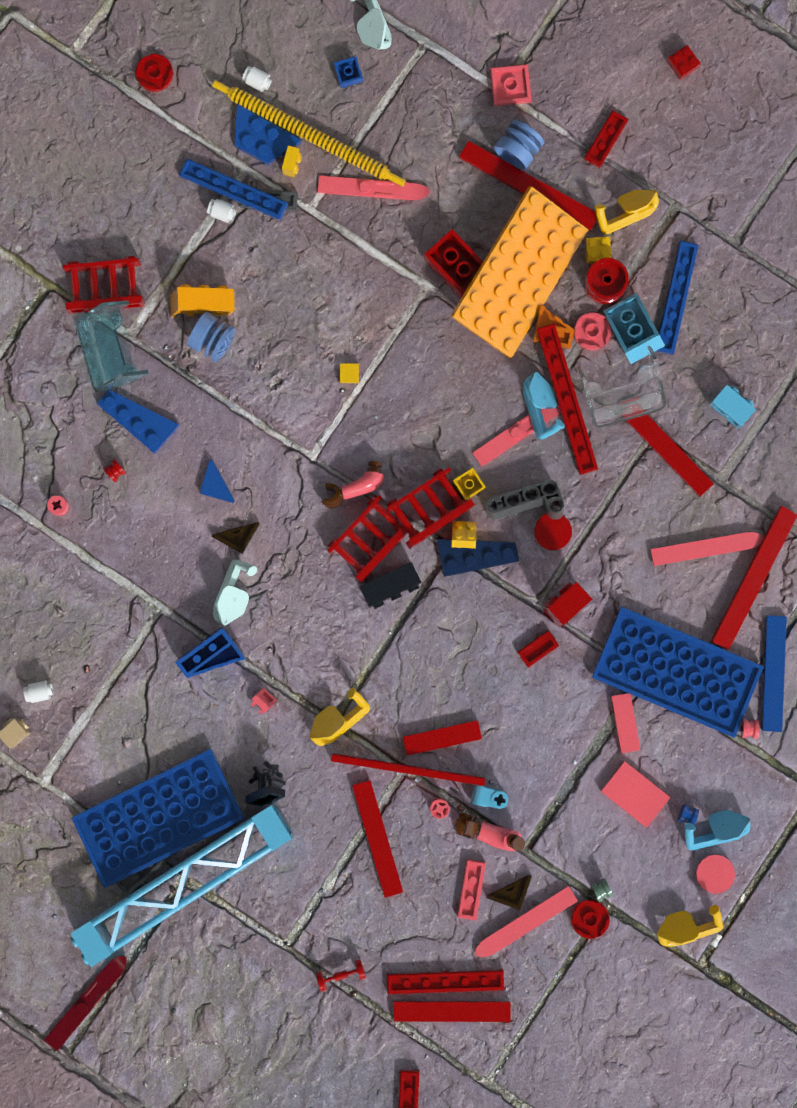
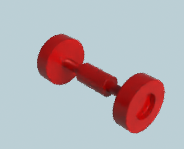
(340, 975)

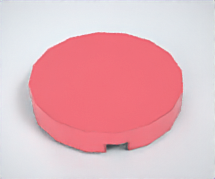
(592, 331)
(715, 873)

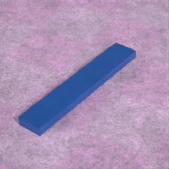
(233, 189)
(677, 296)
(774, 673)

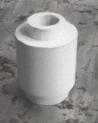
(257, 78)
(221, 210)
(38, 691)

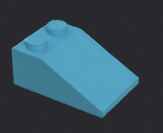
(633, 328)

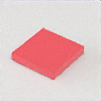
(510, 85)

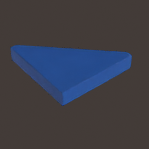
(214, 485)

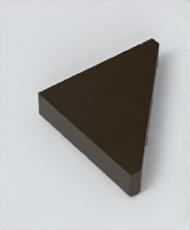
(238, 537)
(513, 893)

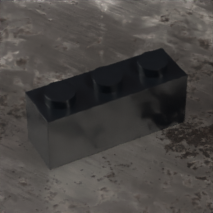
(391, 585)

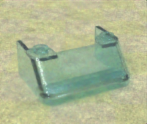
(102, 347)

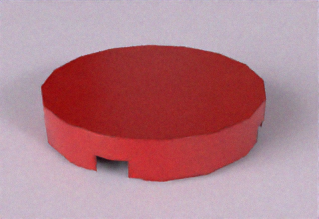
(154, 72)
(552, 533)
(590, 919)

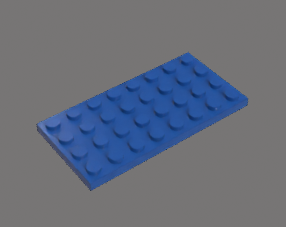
(677, 672)
(157, 818)

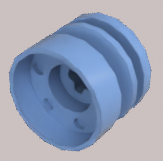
(519, 145)
(208, 335)

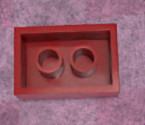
(453, 262)
(568, 604)

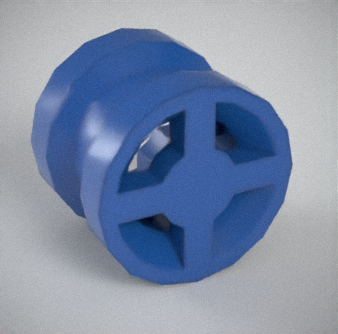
(688, 815)

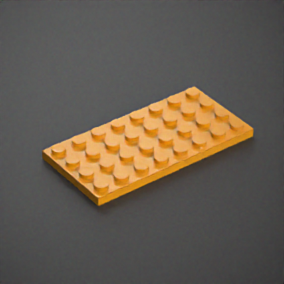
(519, 272)

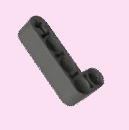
(524, 503)

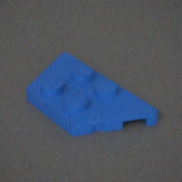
(260, 137)

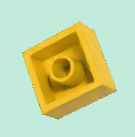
(291, 161)
(597, 249)
(469, 484)
(464, 534)

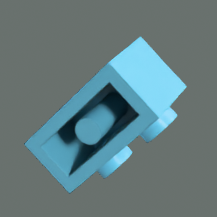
(733, 406)

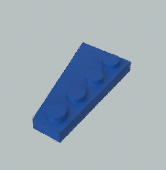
(141, 422)

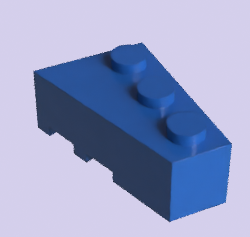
(210, 653)

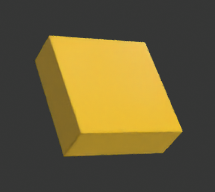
(349, 373)

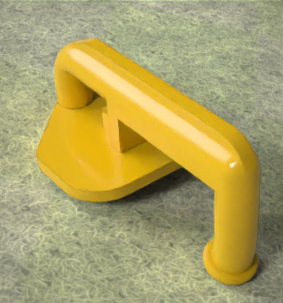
(636, 204)
(331, 724)
(681, 929)

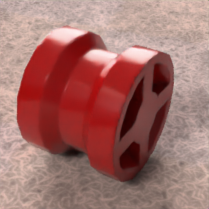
(114, 470)

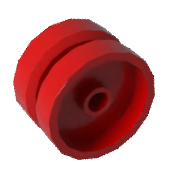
(610, 270)

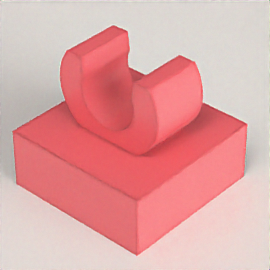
(263, 700)

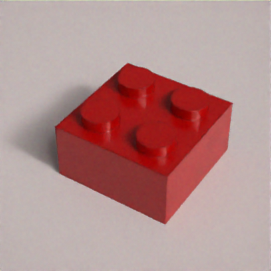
(683, 62)

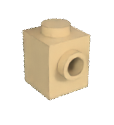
(14, 732)

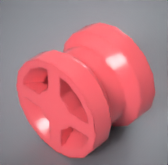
(61, 507)
(750, 728)
(440, 810)

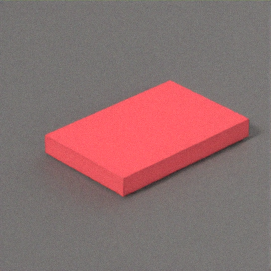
(635, 794)

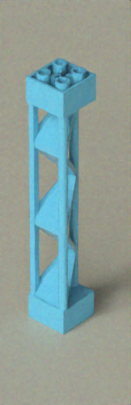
(95, 940)

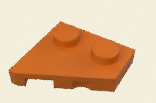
(564, 331)

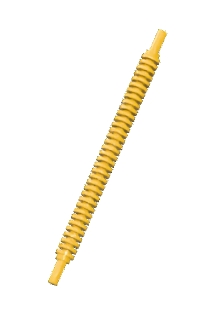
(311, 134)

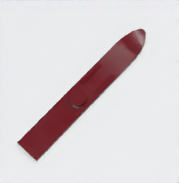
(86, 1002)

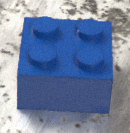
(348, 72)

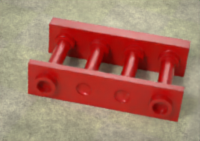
(79, 306)
(430, 526)
(375, 556)

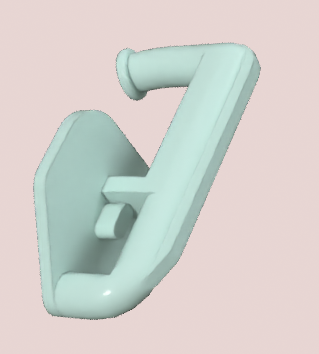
(373, 27)
(230, 600)

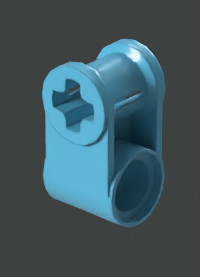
(485, 797)

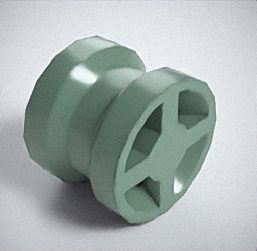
(601, 890)

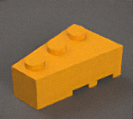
(202, 299)

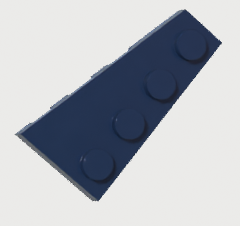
(485, 555)

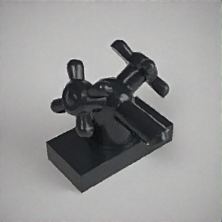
(268, 787)

